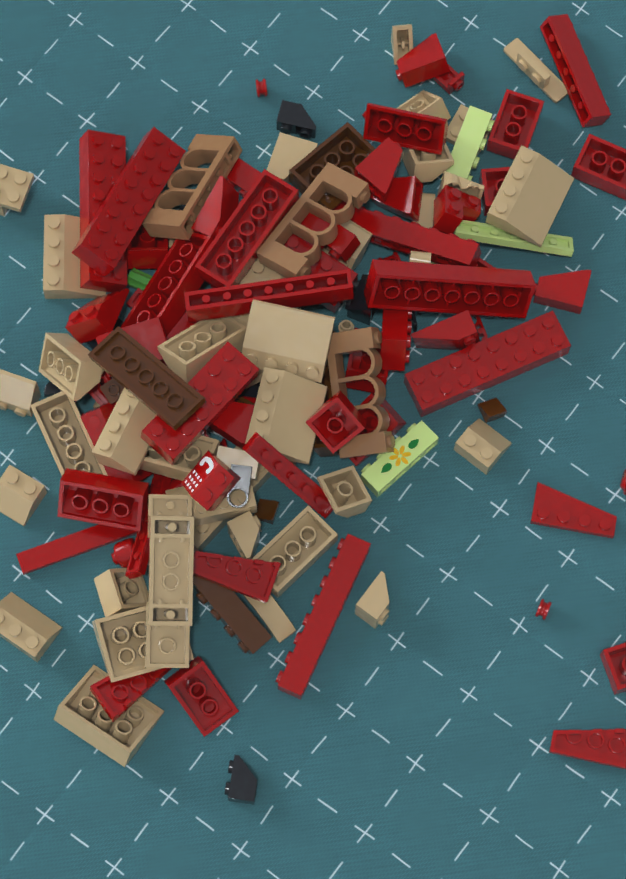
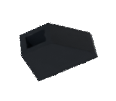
(295, 120)
(242, 784)

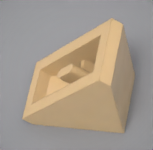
(401, 40)

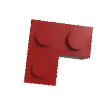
(452, 207)

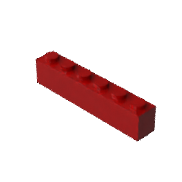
(575, 70)

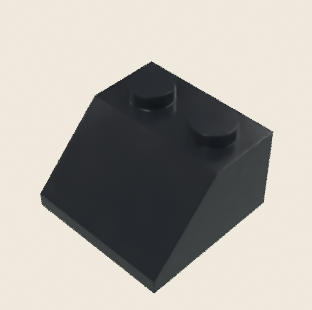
(357, 307)

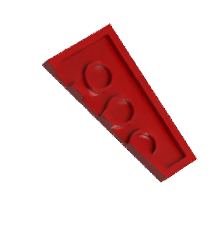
(564, 512)
(242, 575)
(122, 694)
(594, 745)

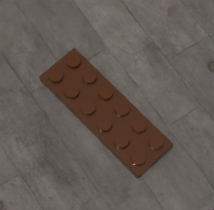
(147, 378)

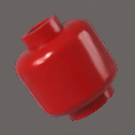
(122, 552)

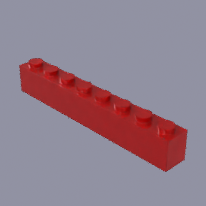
(244, 176)
(408, 237)
(287, 292)
(323, 618)

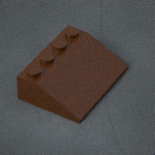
(343, 149)

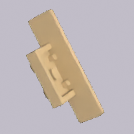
(536, 70)

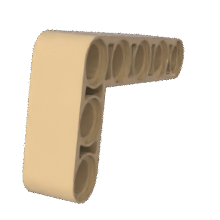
(425, 220)

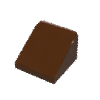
(492, 410)
(267, 510)

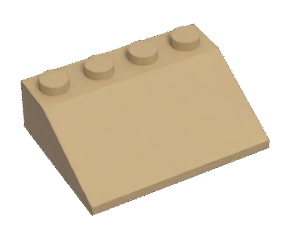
(529, 197)
(60, 266)
(288, 339)
(282, 412)
(124, 643)
(88, 720)

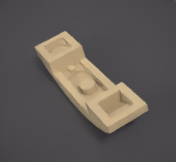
(273, 617)

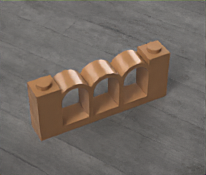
(330, 180)
(177, 224)
(354, 341)

